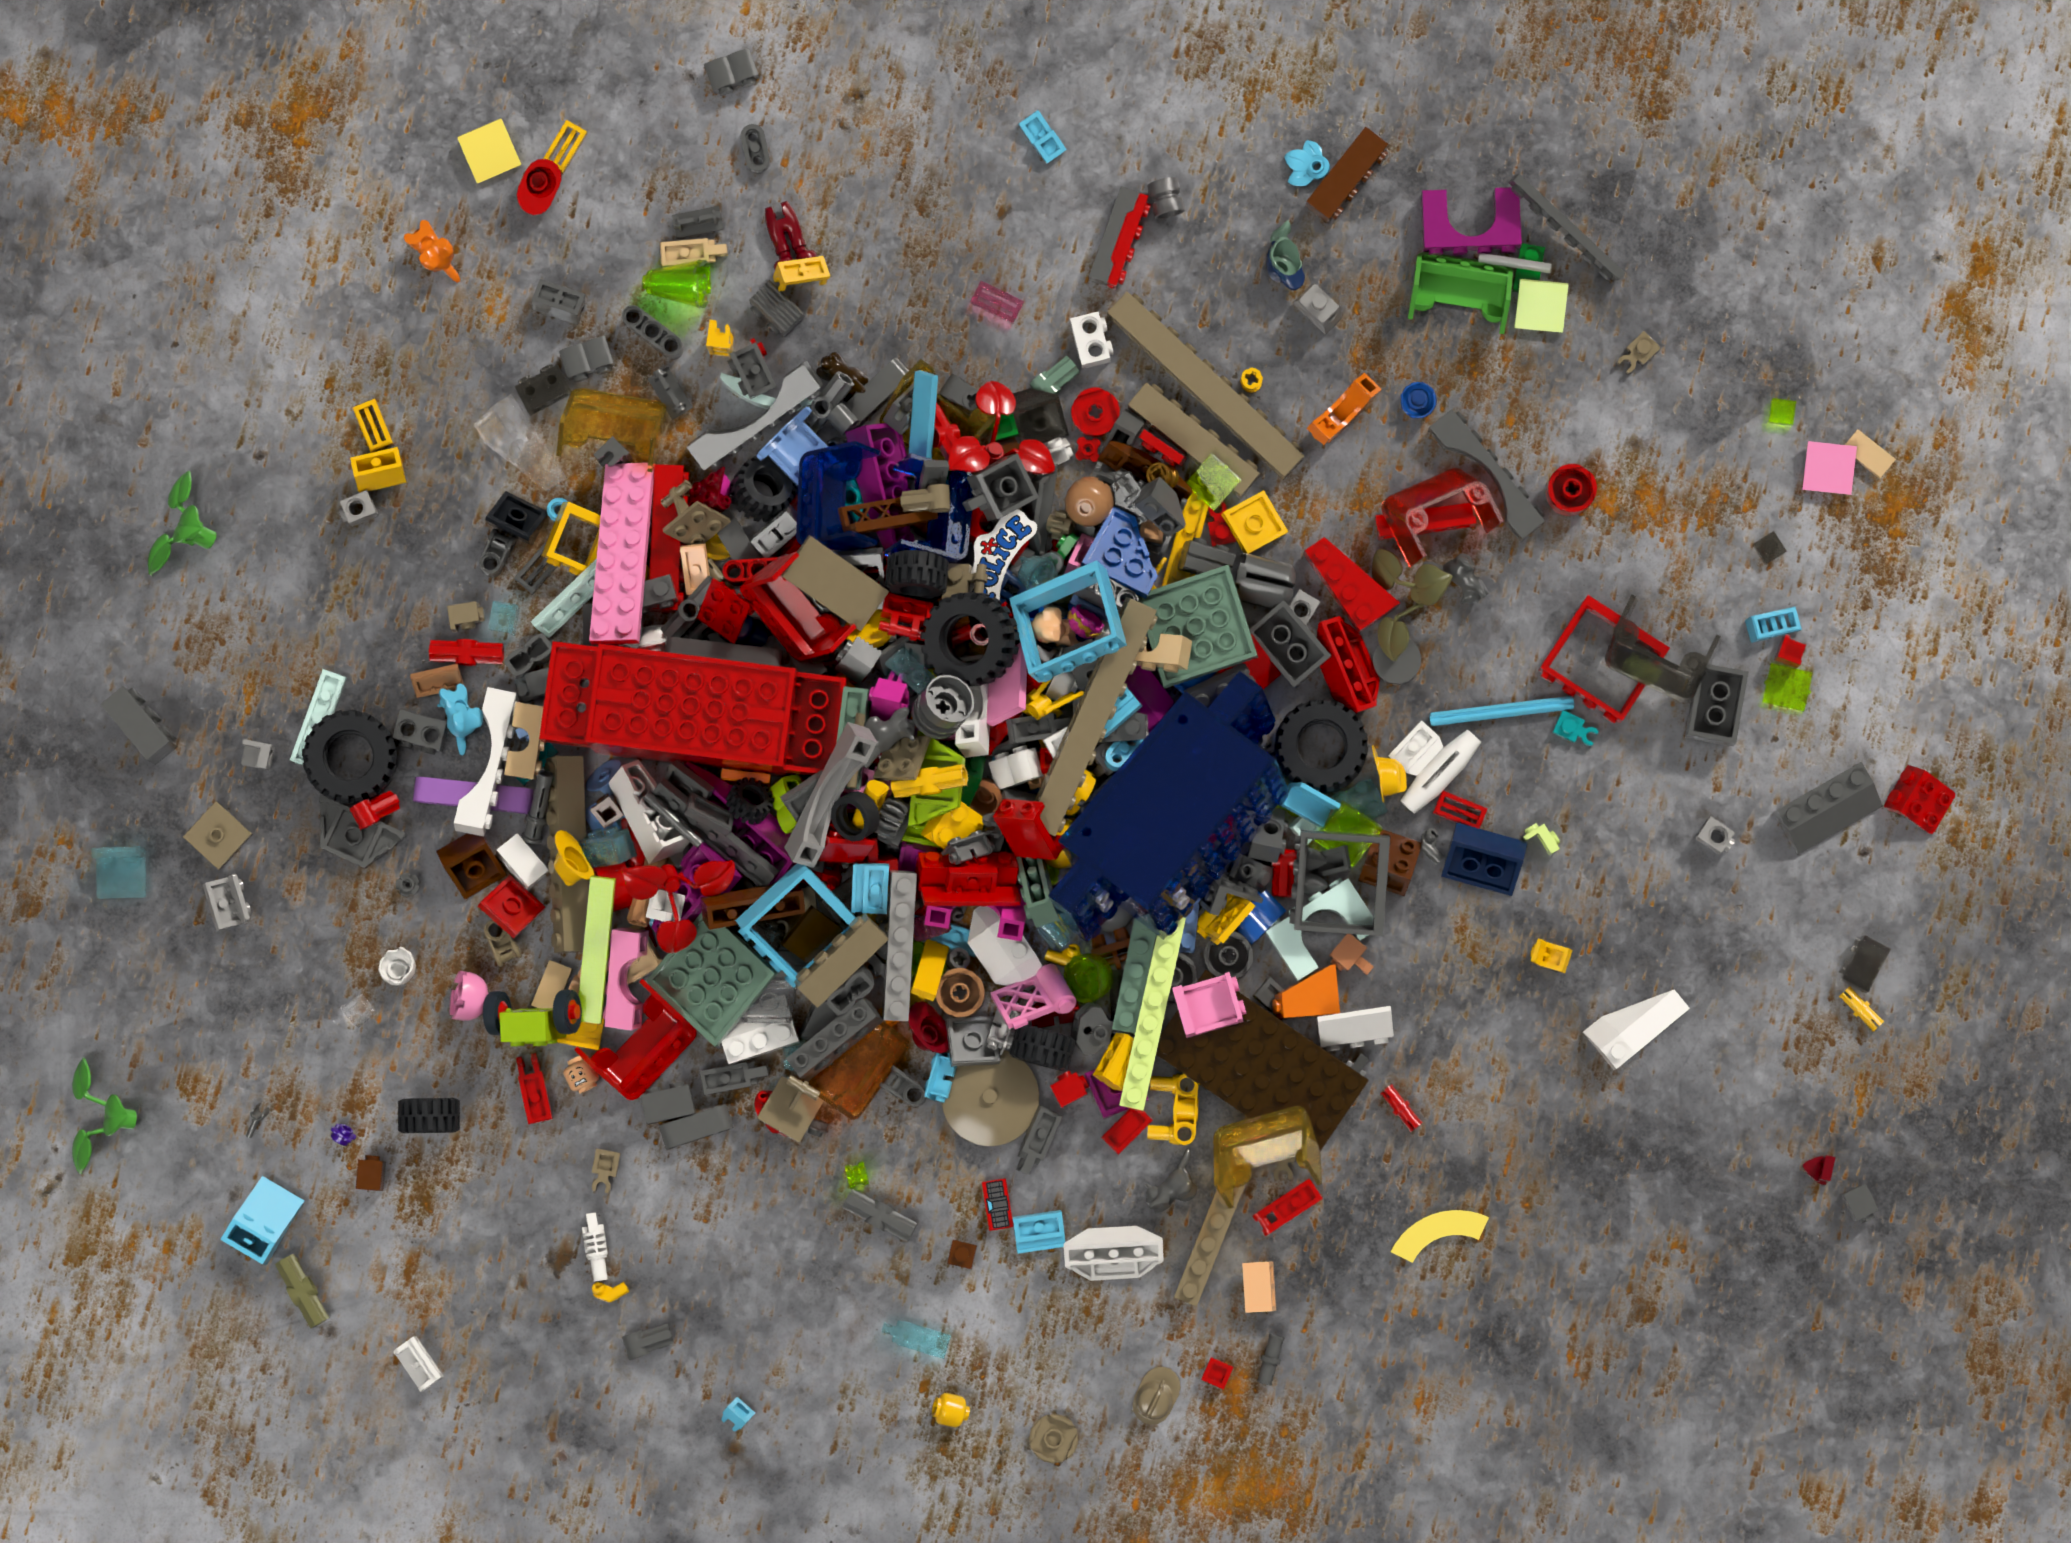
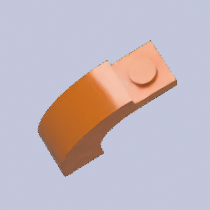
(1344, 410)

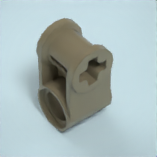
(502, 944)

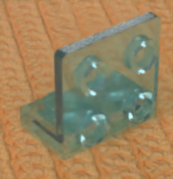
(120, 872)

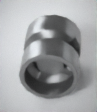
(1167, 201)

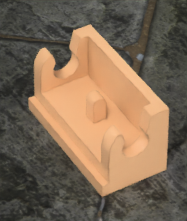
(1259, 1287)

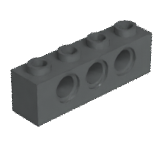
(835, 1039)

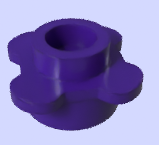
(342, 1134)

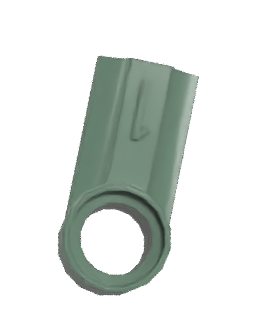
(1056, 377)

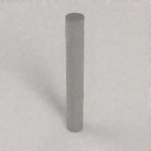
(1515, 263)

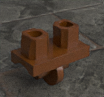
(1120, 946)

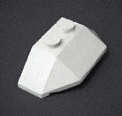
(1002, 958)
(1113, 1252)

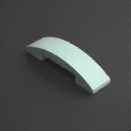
(761, 401)

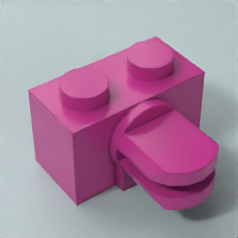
(888, 697)

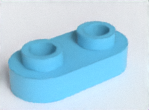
(1119, 751)

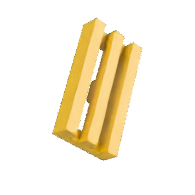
(573, 150)
(380, 444)

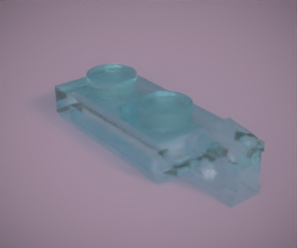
(918, 1338)

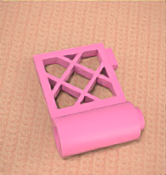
(1049, 989)

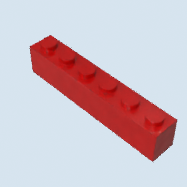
(665, 550)

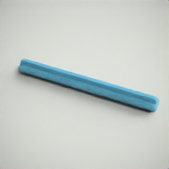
(1501, 710)

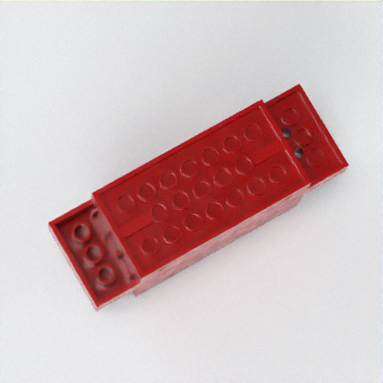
(691, 709)

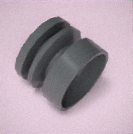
(942, 707)

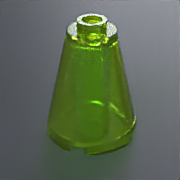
(680, 283)

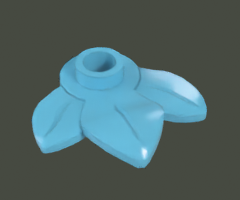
(1303, 164)

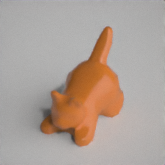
(435, 252)

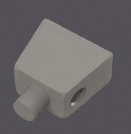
(1319, 308)

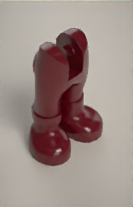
(777, 231)

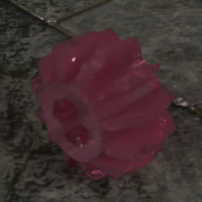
(924, 932)

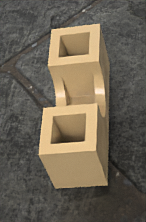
(1171, 654)
(526, 762)

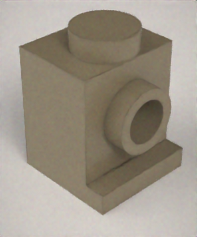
(465, 616)

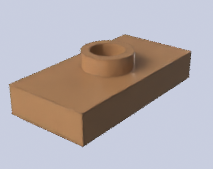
(431, 681)

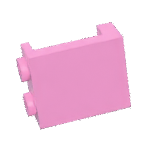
(1209, 1005)

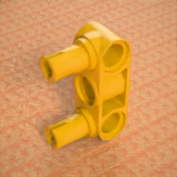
(1184, 1109)

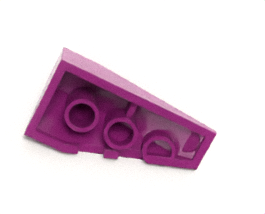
(689, 863)

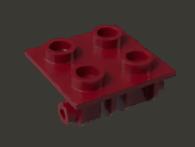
(708, 492)

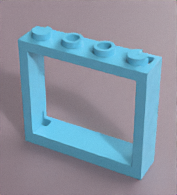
(1055, 590)
(771, 898)

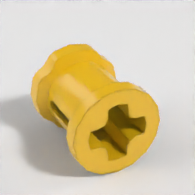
(1247, 374)

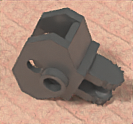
(1091, 1028)

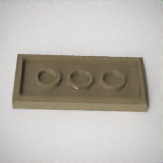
(835, 583)

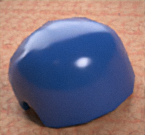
(1418, 400)

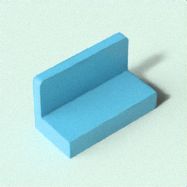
(1309, 803)

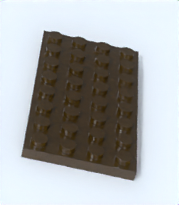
(1264, 1068)

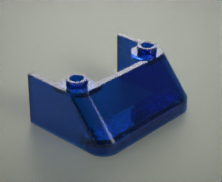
(823, 491)
(951, 531)

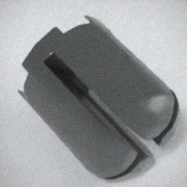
(1264, 581)

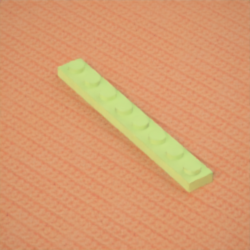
(1151, 1019)

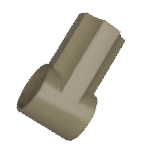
(933, 499)

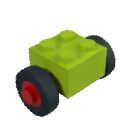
(532, 1025)

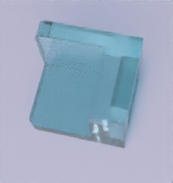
(504, 617)

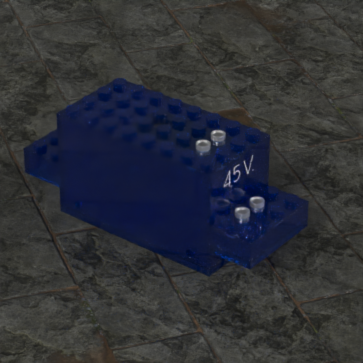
(1172, 814)

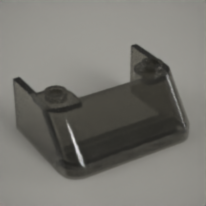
(1651, 670)

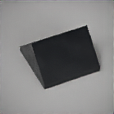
(517, 517)

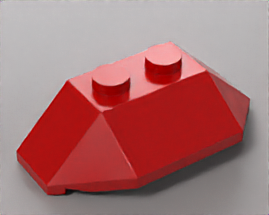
(1350, 668)

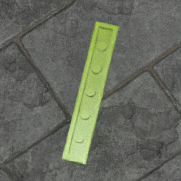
(596, 948)

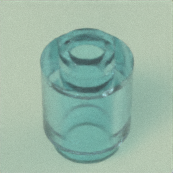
(1055, 934)

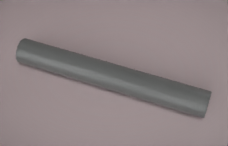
(673, 819)

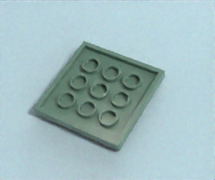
(1209, 615)
(712, 980)

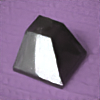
(1039, 416)

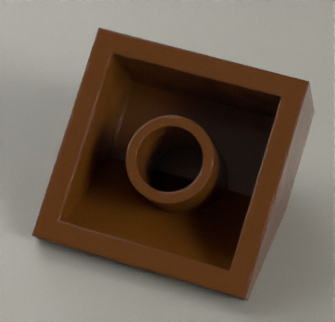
(471, 864)

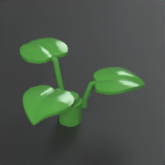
(188, 526)
(115, 1116)

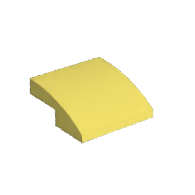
(489, 150)

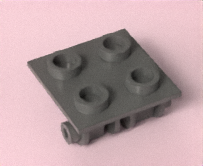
(1125, 496)

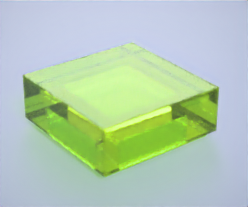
(1782, 411)

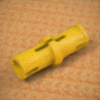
(1861, 1009)

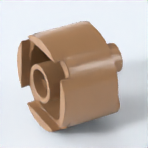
(967, 981)

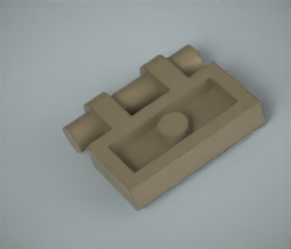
(961, 577)

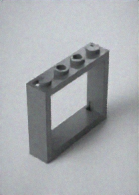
(1299, 869)

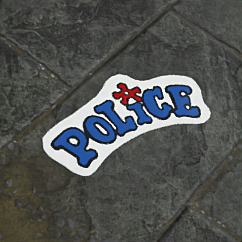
(1000, 547)

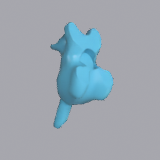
(460, 717)

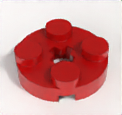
(1089, 424)

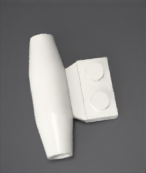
(1431, 763)

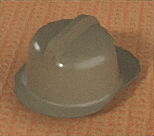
(1156, 1395)

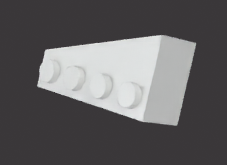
(653, 832)

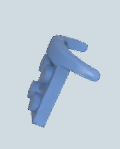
(790, 444)

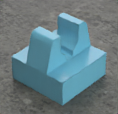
(738, 1413)

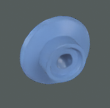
(602, 775)

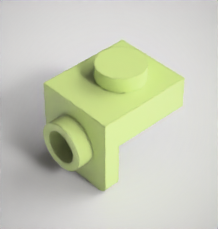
(1548, 839)

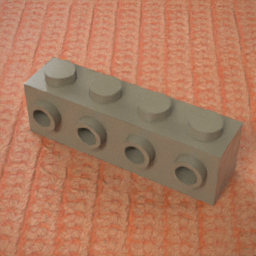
(840, 960)

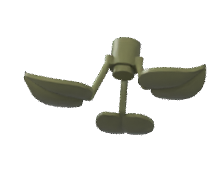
(1427, 590)

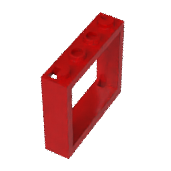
(1573, 689)

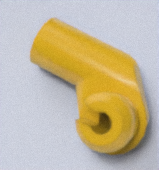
(609, 1293)

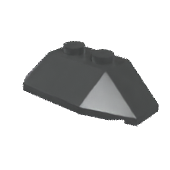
(1040, 509)

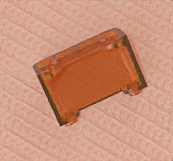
(857, 1073)

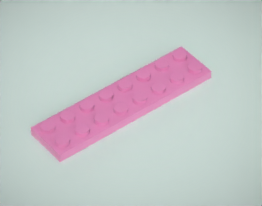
(622, 554)

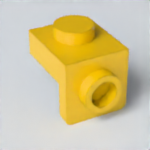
(1550, 956)

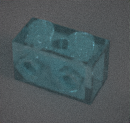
(608, 847)

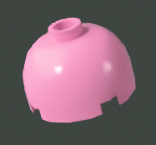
(468, 997)

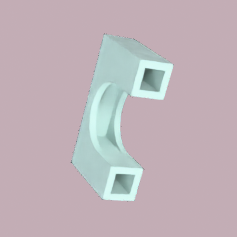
(1340, 899)

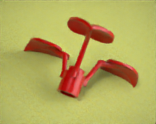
(972, 457)
(644, 881)

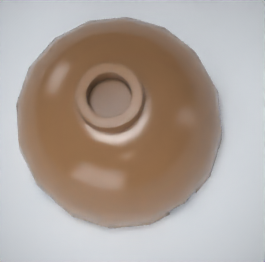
(1089, 501)

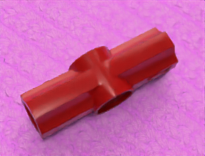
(944, 433)
(466, 652)

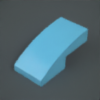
(1042, 136)

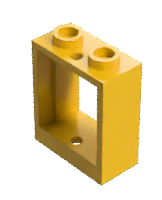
(580, 513)

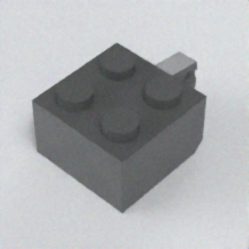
(1000, 488)

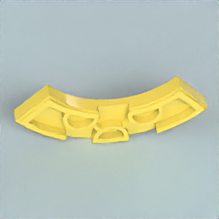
(1437, 1226)

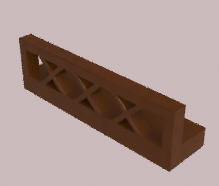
(881, 523)

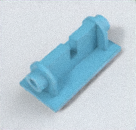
(936, 1086)

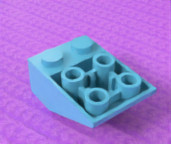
(262, 1220)

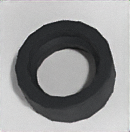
(842, 822)

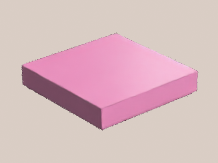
(1829, 468)

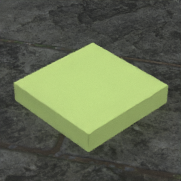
(1541, 305)

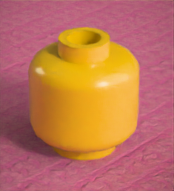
(950, 1410)

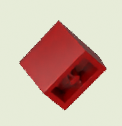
(843, 850)

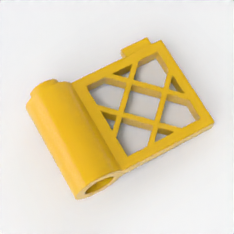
(1222, 926)

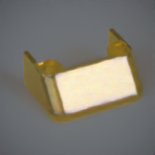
(605, 415)
(1262, 1142)

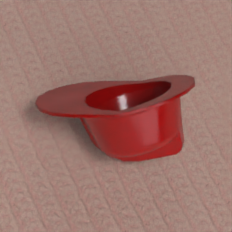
(538, 186)

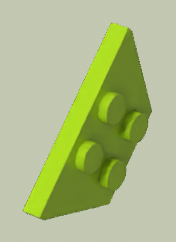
(931, 806)

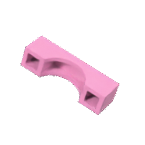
(621, 1007)

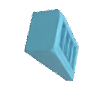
(1759, 632)

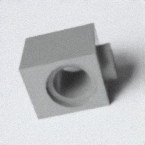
(369, 509)
(1308, 602)
(1704, 836)

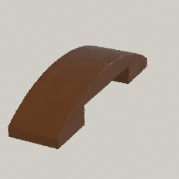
(1134, 460)

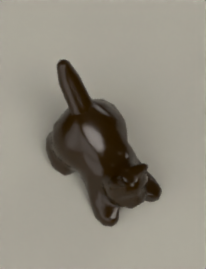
(835, 363)

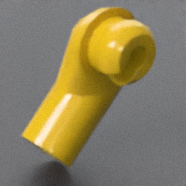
(1063, 957)

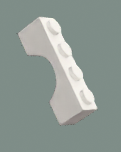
(973, 734)

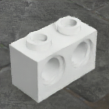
(1085, 341)

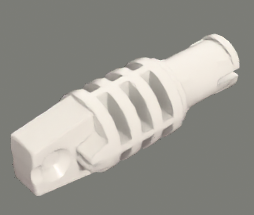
(595, 1247)

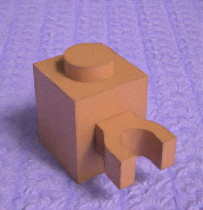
(1349, 953)

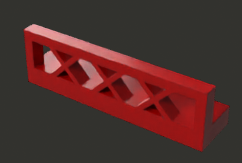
(1439, 520)

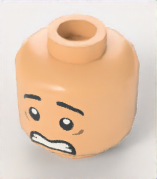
(580, 1075)

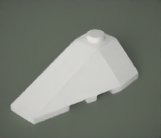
(1631, 1028)

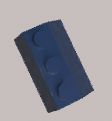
(1484, 859)

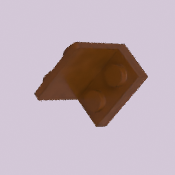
(1401, 863)

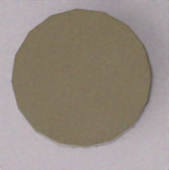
(1053, 1438)

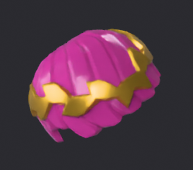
(1084, 622)

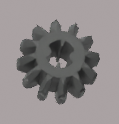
(891, 817)

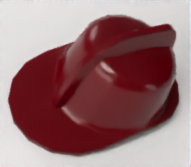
(928, 1028)

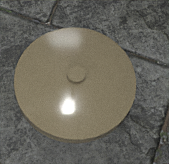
(992, 1101)

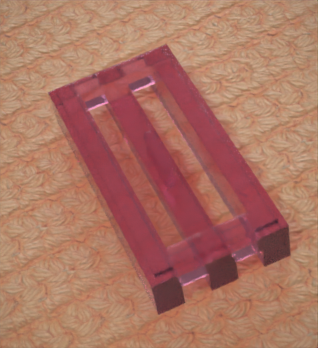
(978, 293)

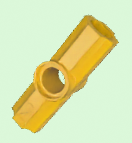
(931, 781)

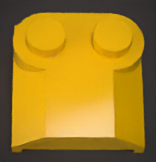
(953, 824)

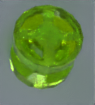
(856, 1175)

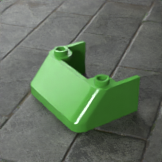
(1462, 283)

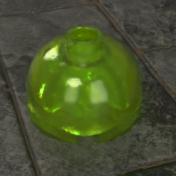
(1088, 977)

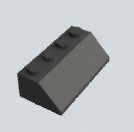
(1829, 808)

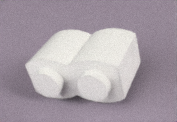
(1015, 768)

